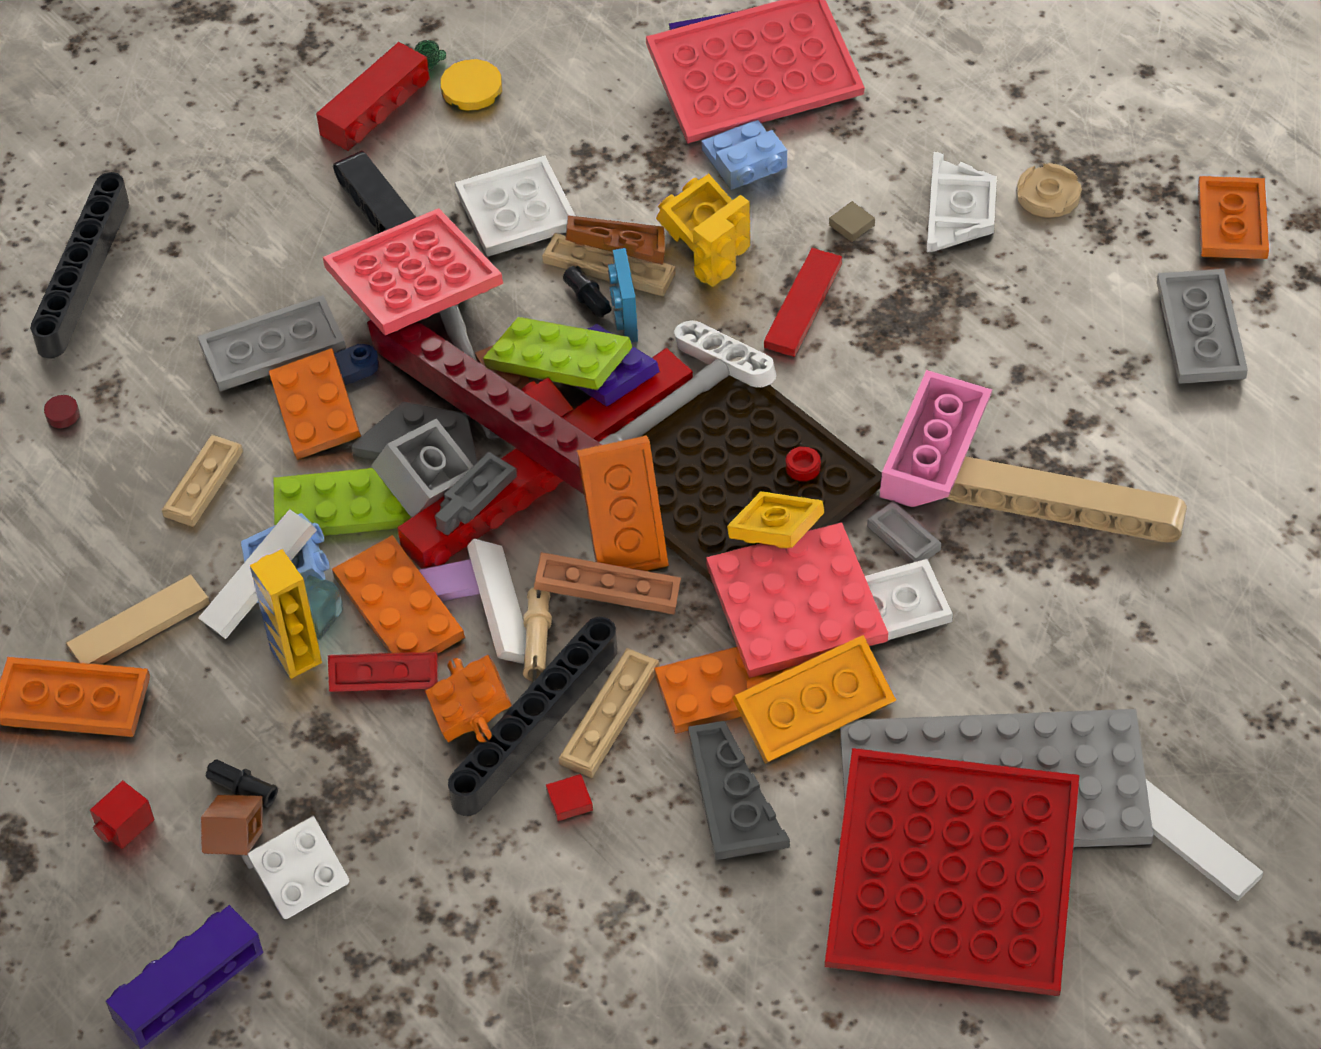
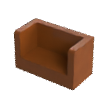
(232, 824)

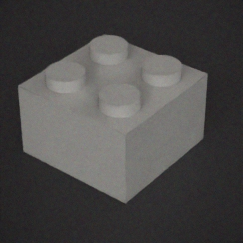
(421, 466)

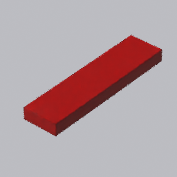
(803, 302)

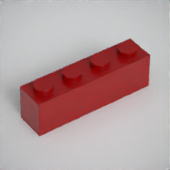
(373, 96)

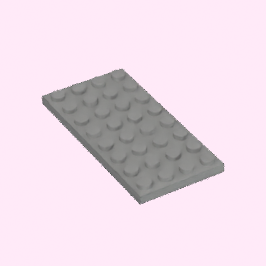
(1091, 744)

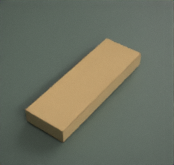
(202, 480)

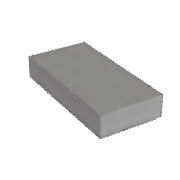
(903, 533)

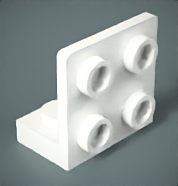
(297, 867)

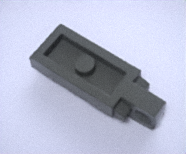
(474, 492)

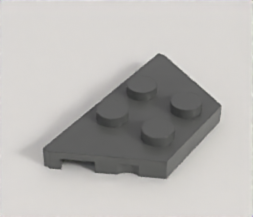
(409, 417)

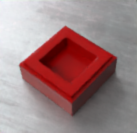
(569, 797)

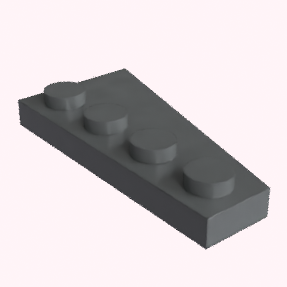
(732, 798)

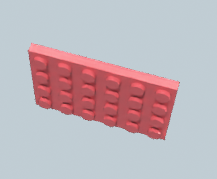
(753, 66)

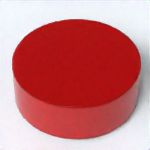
(803, 463)

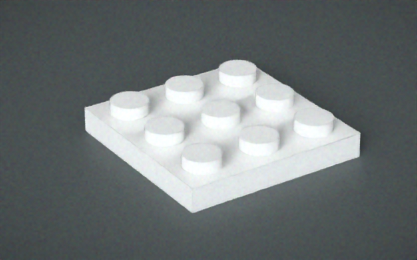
(515, 205)

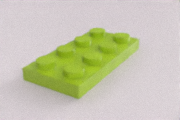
(558, 352)
(340, 501)

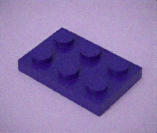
(629, 374)

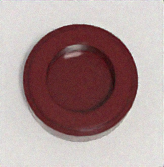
(61, 411)

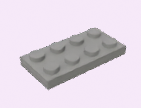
(1201, 326)
(270, 341)

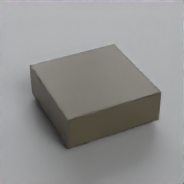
(852, 221)

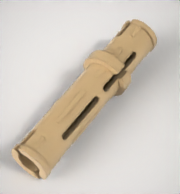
(537, 622)

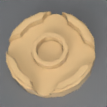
(1049, 190)

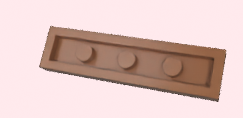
(607, 583)

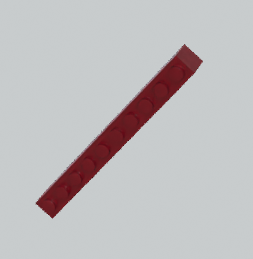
(486, 398)

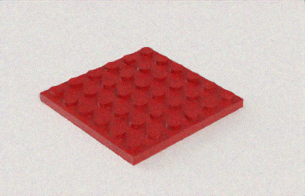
(954, 872)

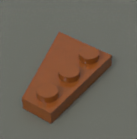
(640, 240)

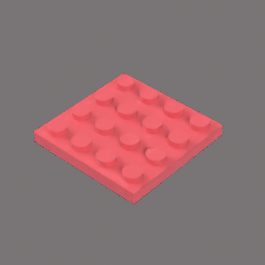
(412, 271)
(795, 599)

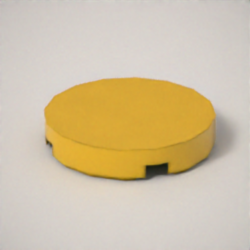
(471, 84)

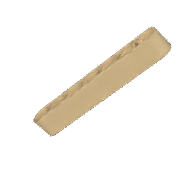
(1069, 500)

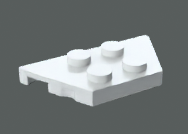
(959, 204)

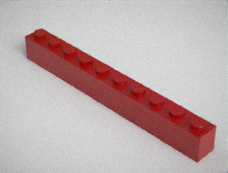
(433, 548)

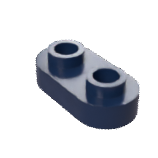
(357, 362)

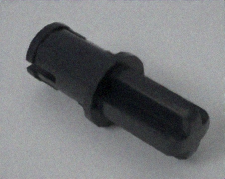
(587, 291)
(241, 782)

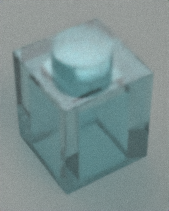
(324, 603)

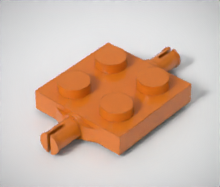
(468, 698)

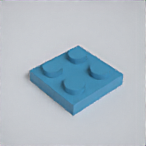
(623, 295)

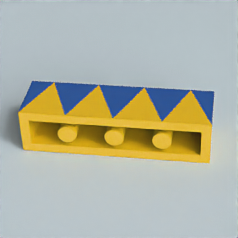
(286, 613)

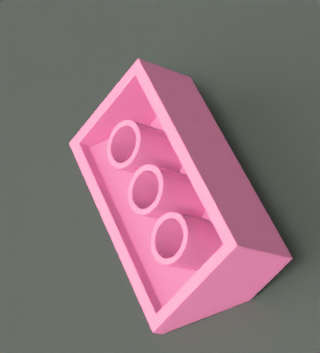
(933, 440)

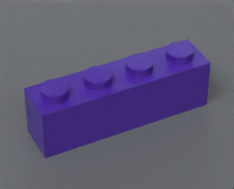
(184, 976)

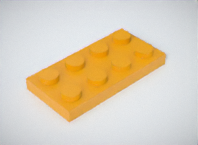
(813, 699)

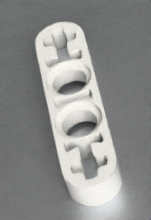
(754, 369)

